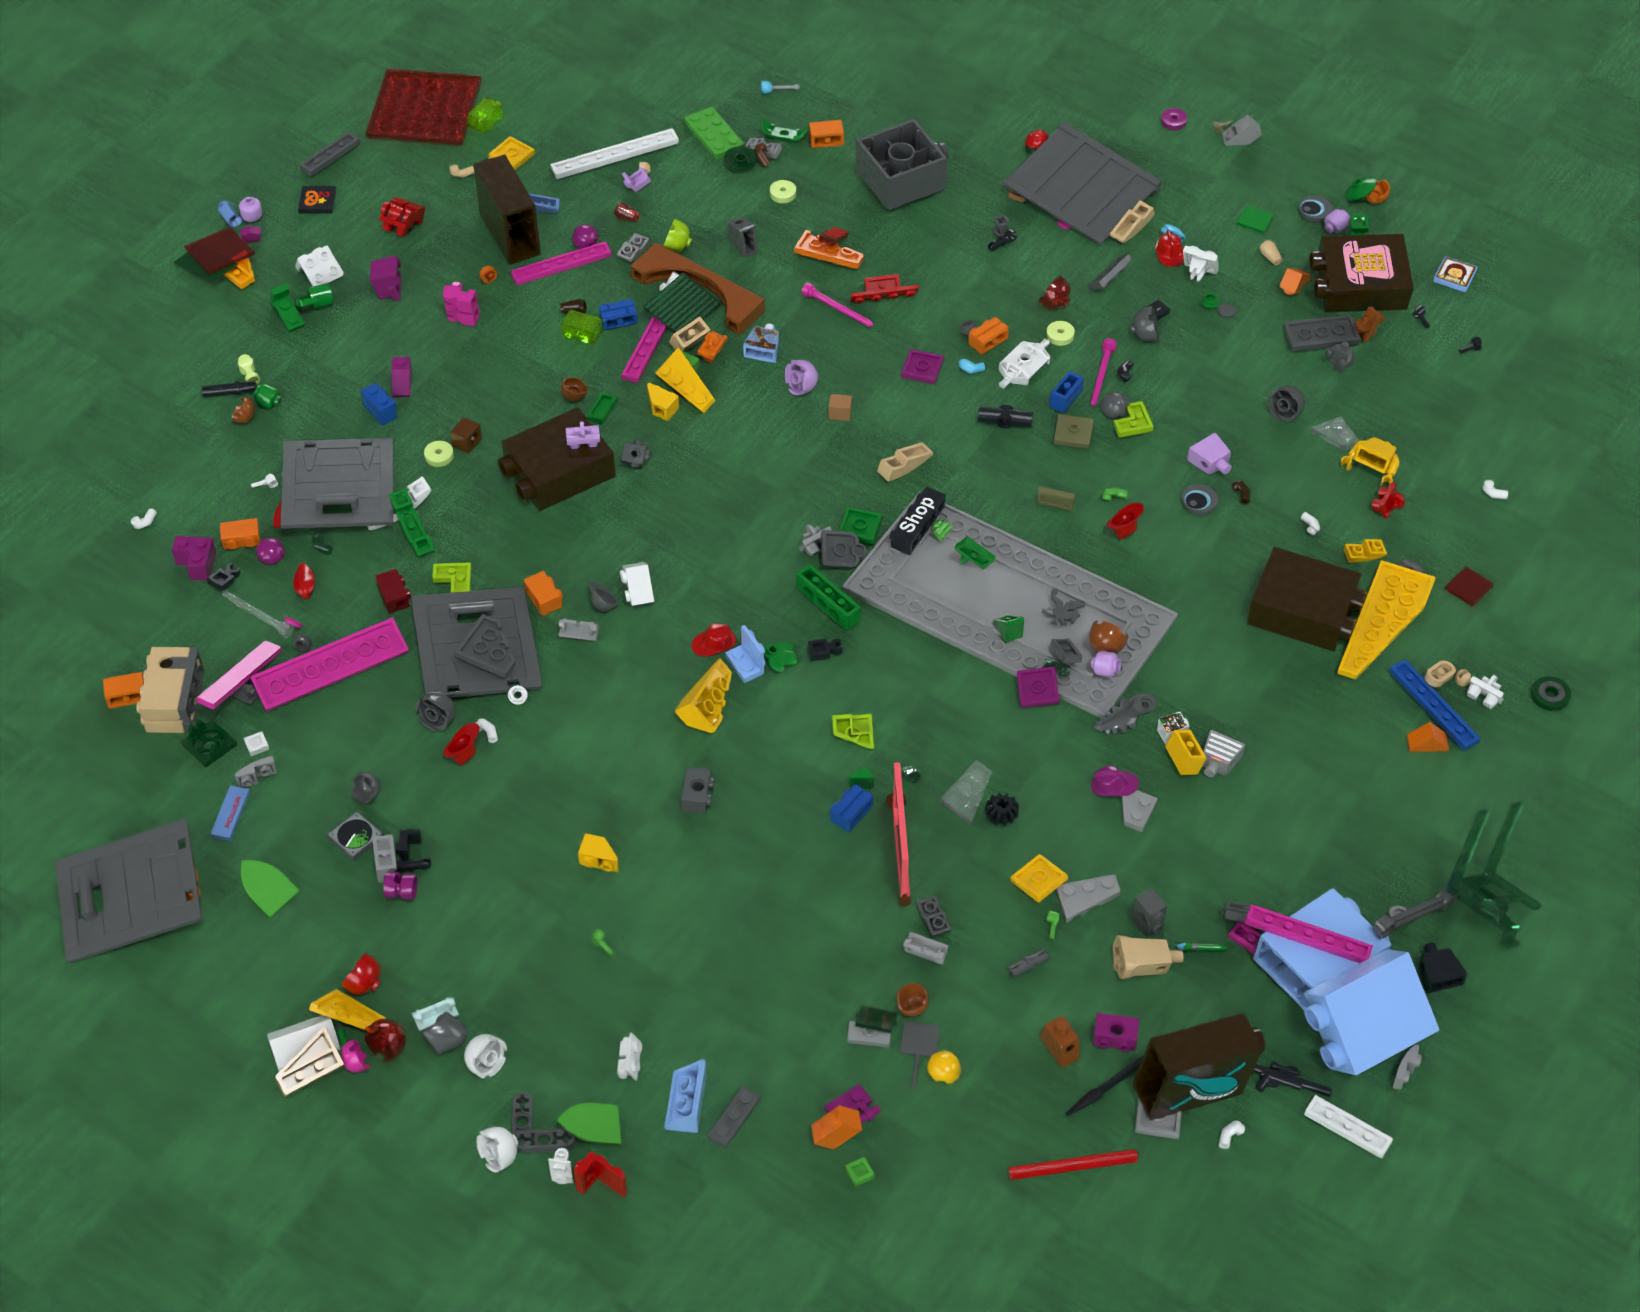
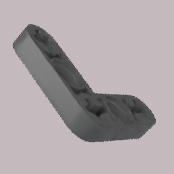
(527, 1132)

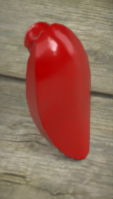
(304, 581)

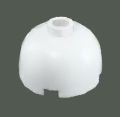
(485, 1055)
(497, 1147)

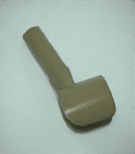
(1219, 127)

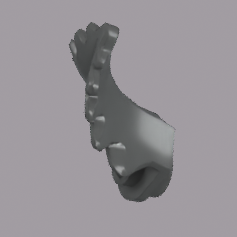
(1126, 714)

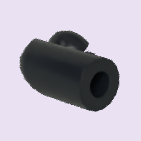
(1123, 370)

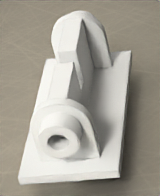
(630, 1048)
(561, 1168)

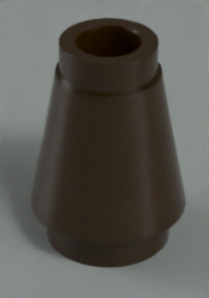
(575, 305)

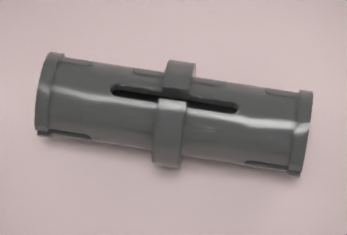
(1027, 963)

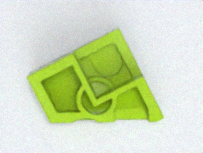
(855, 729)

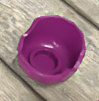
(584, 236)
(270, 551)

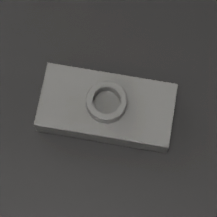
(868, 1037)

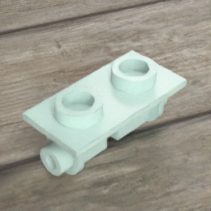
(427, 1017)

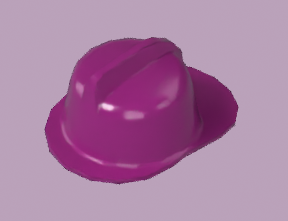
(1112, 782)

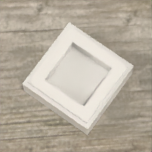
(256, 743)

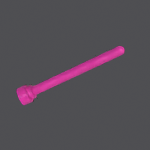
(810, 291)
(1108, 347)

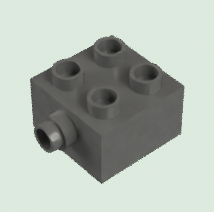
(902, 163)

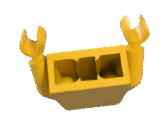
(1374, 454)

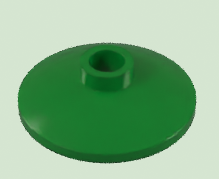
(1360, 188)

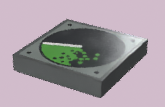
(354, 835)

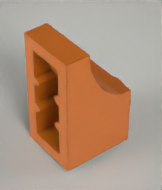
(1294, 281)

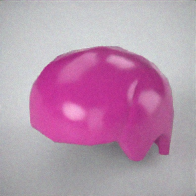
(353, 1057)

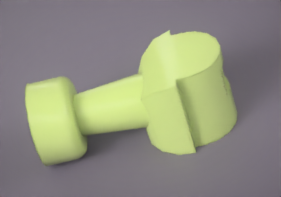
(247, 368)

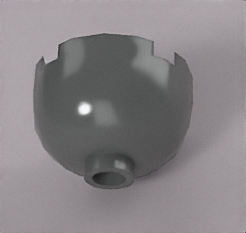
(1146, 324)
(1286, 403)
(435, 710)

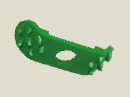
(772, 131)

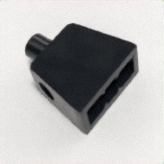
(1440, 969)

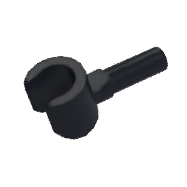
(1419, 313)
(1476, 345)

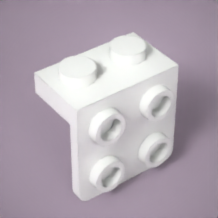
(319, 266)

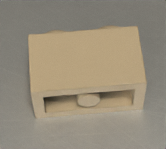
(690, 335)

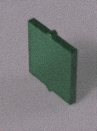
(876, 1019)

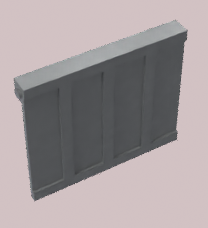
(1082, 182)

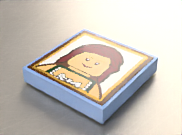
(1455, 274)

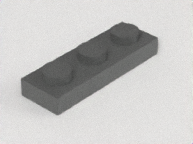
(1110, 272)
(734, 1117)

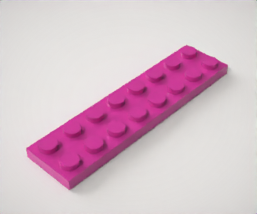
(329, 664)

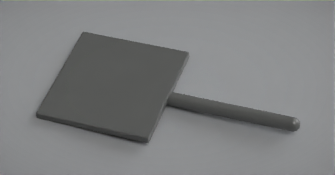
(919, 1040)

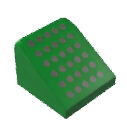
(862, 778)

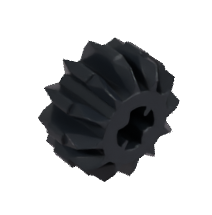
(1002, 809)

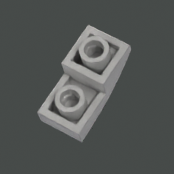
(772, 151)
(634, 248)
(249, 774)
(1407, 1067)

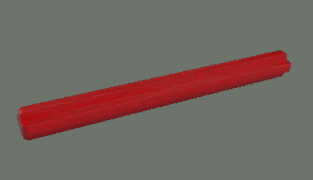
(1073, 1164)

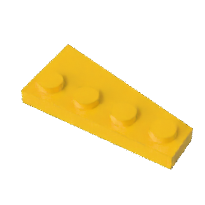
(683, 379)

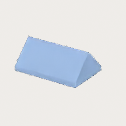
(686, 1098)

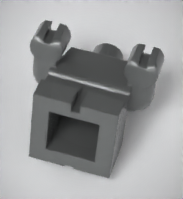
(1342, 356)

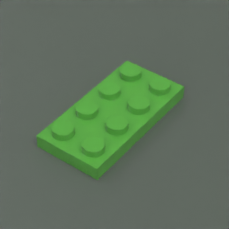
(712, 132)

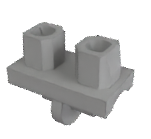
(810, 544)

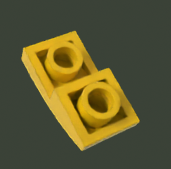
(1368, 550)

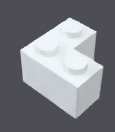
(638, 583)

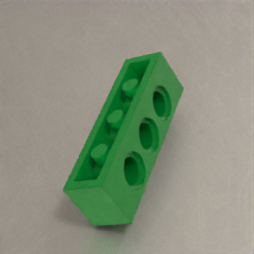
(828, 597)

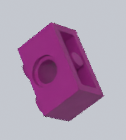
(1108, 1024)

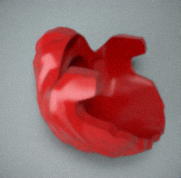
(1036, 138)

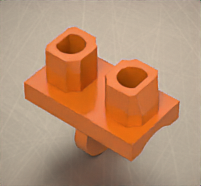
(712, 346)

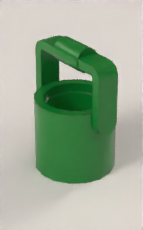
(317, 296)

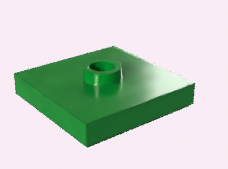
(862, 523)

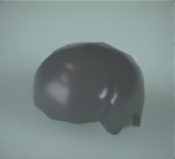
(1114, 404)
(365, 787)

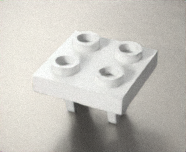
(1200, 262)

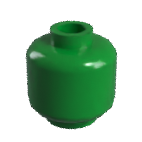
(267, 396)

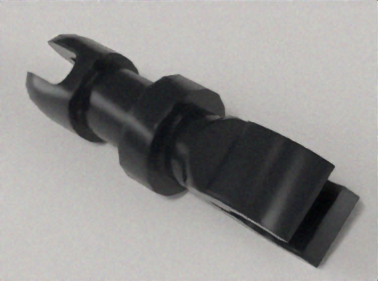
(1002, 240)
(402, 866)

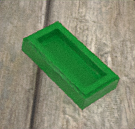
(601, 408)

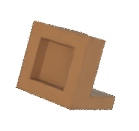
(840, 407)

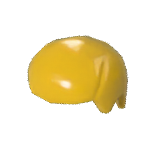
(944, 1067)

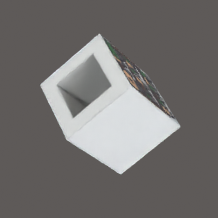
(1169, 723)

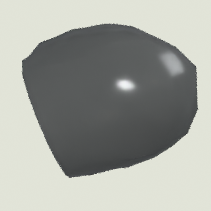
(446, 1033)

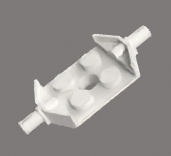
(1020, 371)

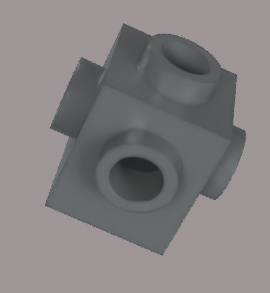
(630, 453)

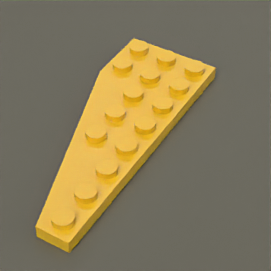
(1390, 606)

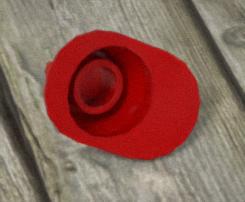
(1170, 250)
(1125, 520)
(714, 640)
(462, 744)

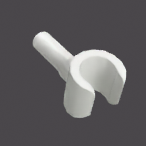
(269, 479)

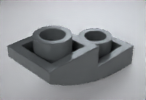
(932, 916)

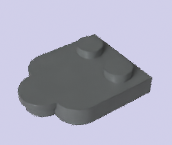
(841, 549)

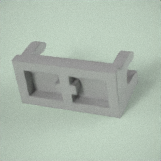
(384, 856)

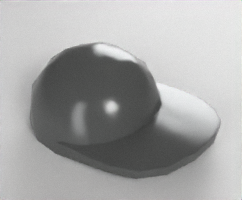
(602, 597)

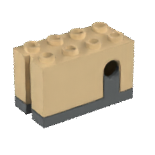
(171, 689)

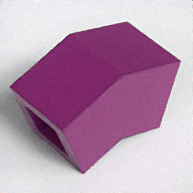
(251, 233)

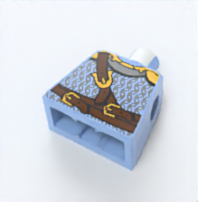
(762, 344)

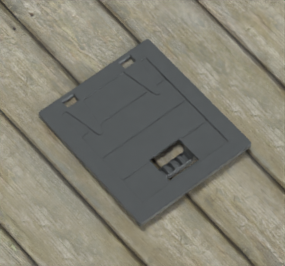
(336, 475)
(441, 635)
(141, 886)

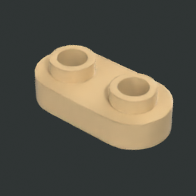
(1439, 673)

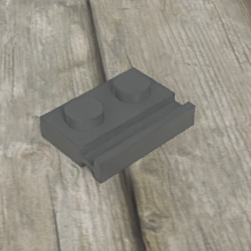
(1237, 911)

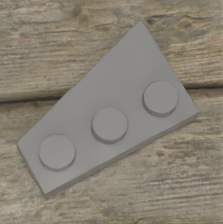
(1085, 894)

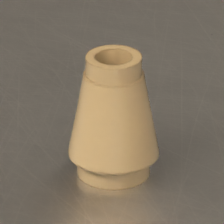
(1271, 252)

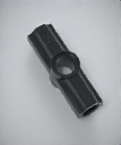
(1005, 416)

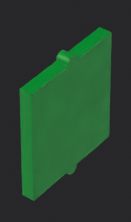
(1255, 219)

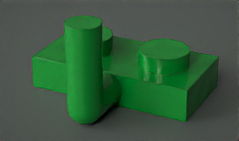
(974, 552)

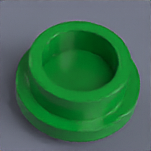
(1210, 301)

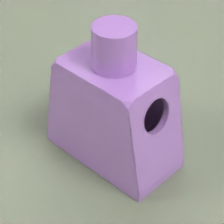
(1210, 455)

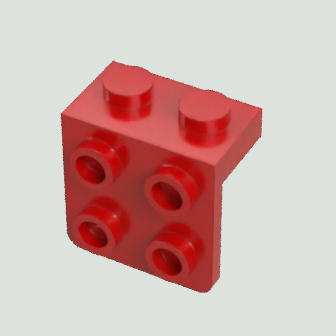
(597, 1167)

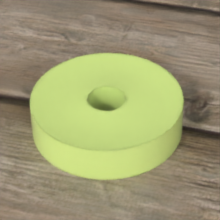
(782, 191)
(1060, 333)
(438, 453)

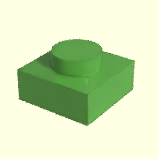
(859, 1171)

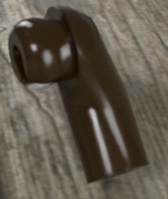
(1245, 491)

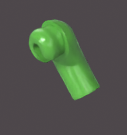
(1116, 492)

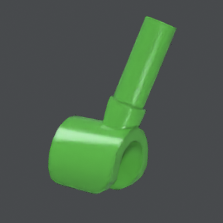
(1053, 917)
(597, 939)

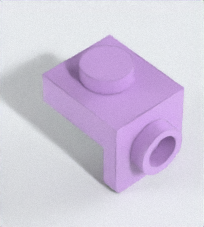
(636, 180)

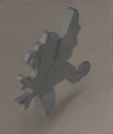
(1063, 613)

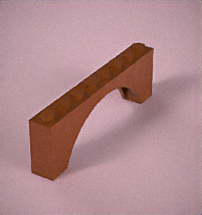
(741, 305)

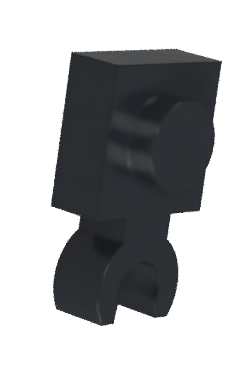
(223, 578)
(821, 648)

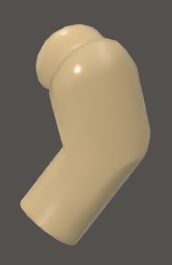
(461, 172)

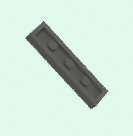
(330, 153)

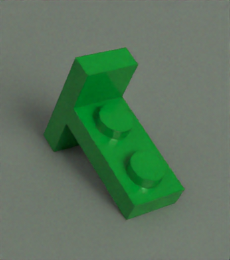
(285, 308)

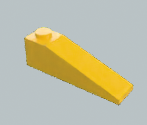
(704, 702)

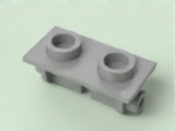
(580, 630)
(926, 948)

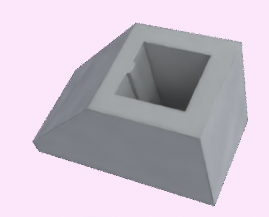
(1242, 132)

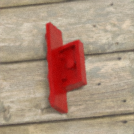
(882, 287)

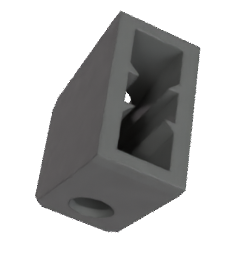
(740, 231)

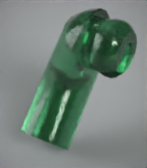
(1064, 668)

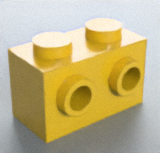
(1185, 752)

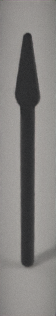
(1097, 1093)

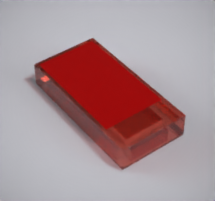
(833, 236)

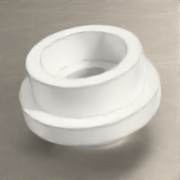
(517, 689)

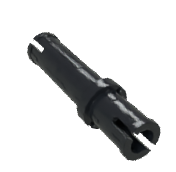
(232, 388)

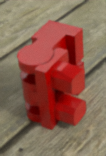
(401, 214)

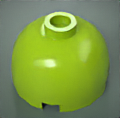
(677, 237)

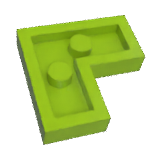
(1136, 423)
(457, 573)

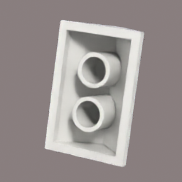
(291, 1040)

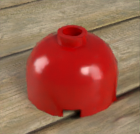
(363, 976)

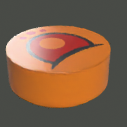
(488, 274)

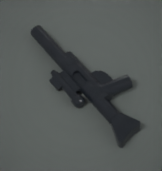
(1287, 1077)

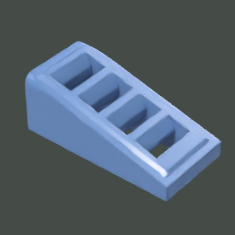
(543, 204)

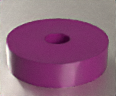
(1174, 119)

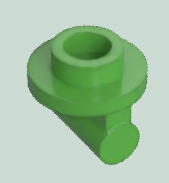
(941, 529)

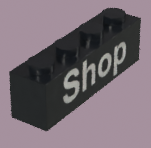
(917, 520)

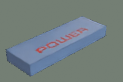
(230, 813)

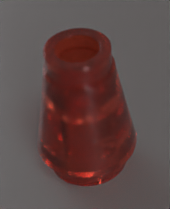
(625, 212)

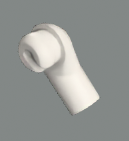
(1493, 492)
(144, 522)
(489, 728)

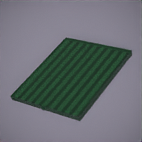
(682, 303)

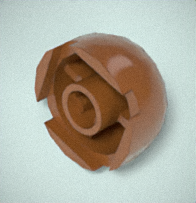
(1107, 637)

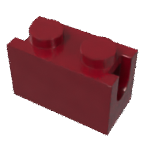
(393, 591)

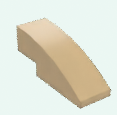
(1132, 222)
(904, 461)

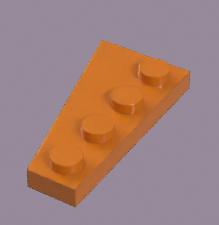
(812, 247)

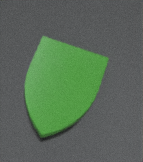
(266, 886)
(593, 1123)

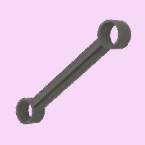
(1386, 924)

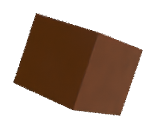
(466, 435)

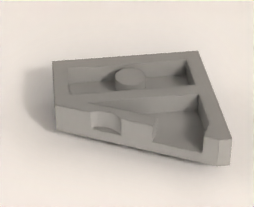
(1137, 809)

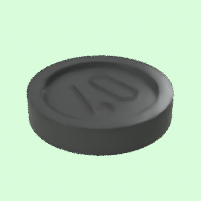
(1226, 311)

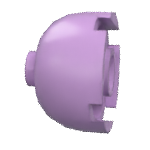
(801, 377)

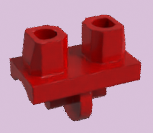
(1389, 501)

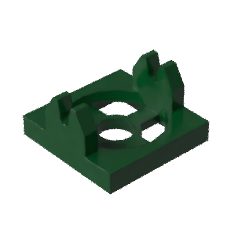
(216, 751)

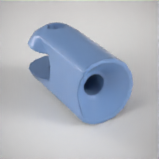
(229, 214)

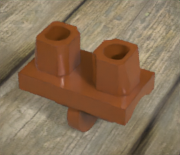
(1368, 324)

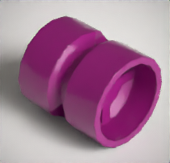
(402, 886)

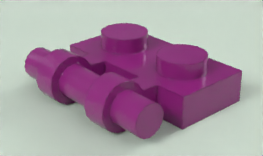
(858, 1100)

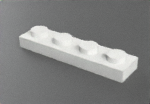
(1348, 1126)

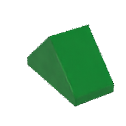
(1010, 627)

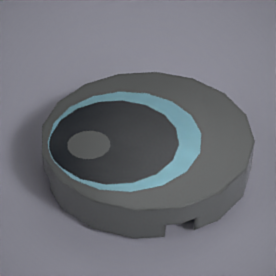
(1315, 208)
(1199, 499)

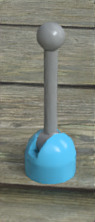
(766, 87)

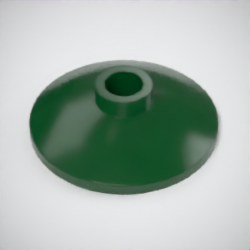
(740, 157)

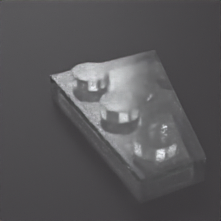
(967, 792)

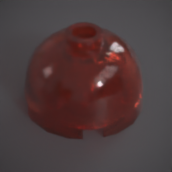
(1056, 294)
(386, 1038)

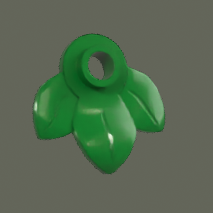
(780, 655)

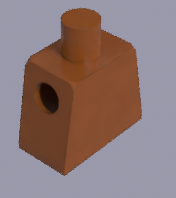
(1058, 1038)

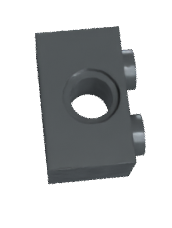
(695, 800)
(1149, 912)

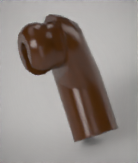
(760, 154)

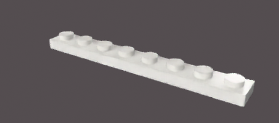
(614, 153)

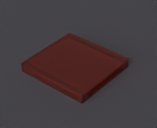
(1469, 586)

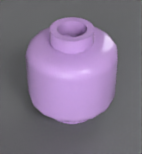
(250, 209)
(1337, 221)
(1106, 664)

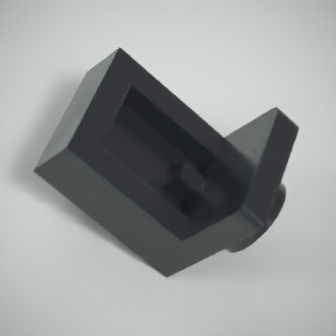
(407, 837)

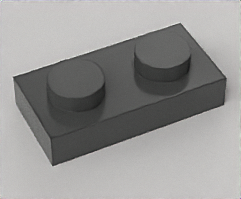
(1066, 651)

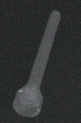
(283, 628)

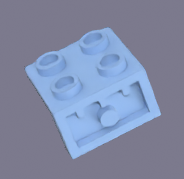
(747, 658)

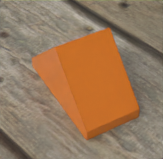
(1427, 739)

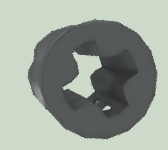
(1000, 225)

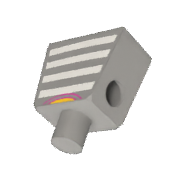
(1221, 754)

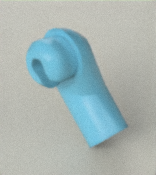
(1174, 230)

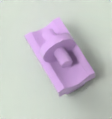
(583, 435)

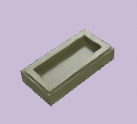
(1056, 498)

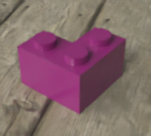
(196, 554)

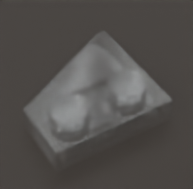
(1337, 433)

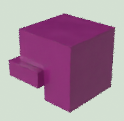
(386, 277)

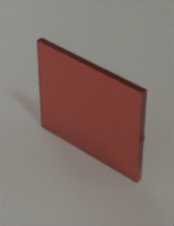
(219, 250)

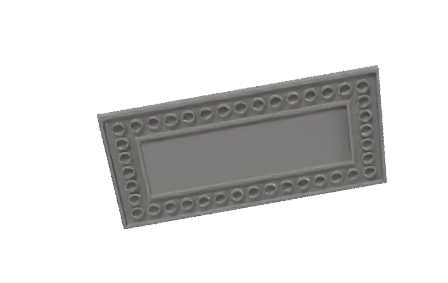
(962, 601)

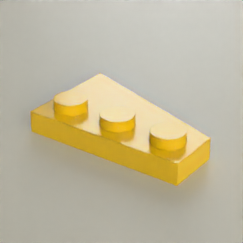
(345, 1009)

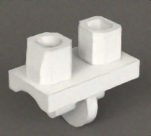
(1488, 688)

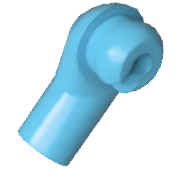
(970, 367)

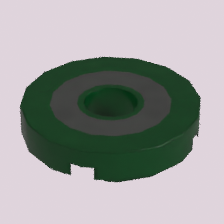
(1554, 685)

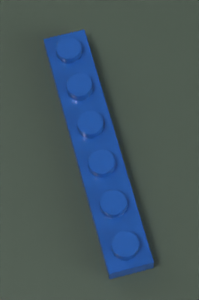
(1434, 705)

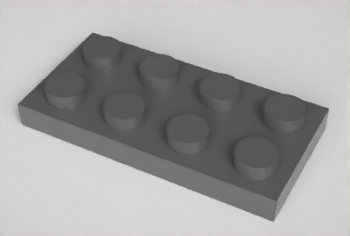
(1321, 332)

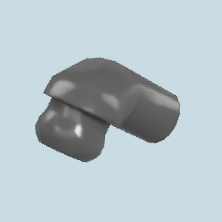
(1411, 565)

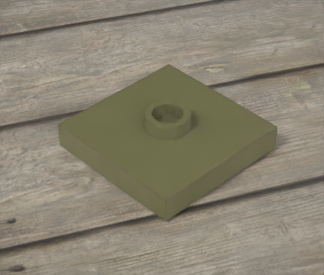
(1073, 431)

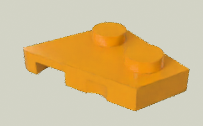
(241, 274)

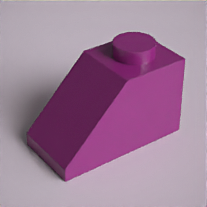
(401, 376)

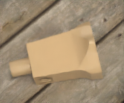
(1143, 956)

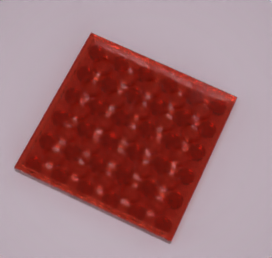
(424, 106)

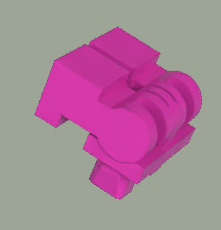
(461, 305)

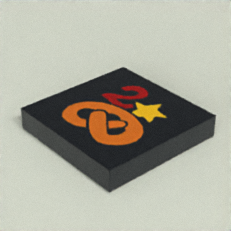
(317, 199)

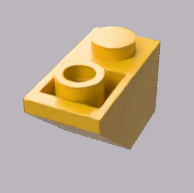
(662, 402)
(597, 853)

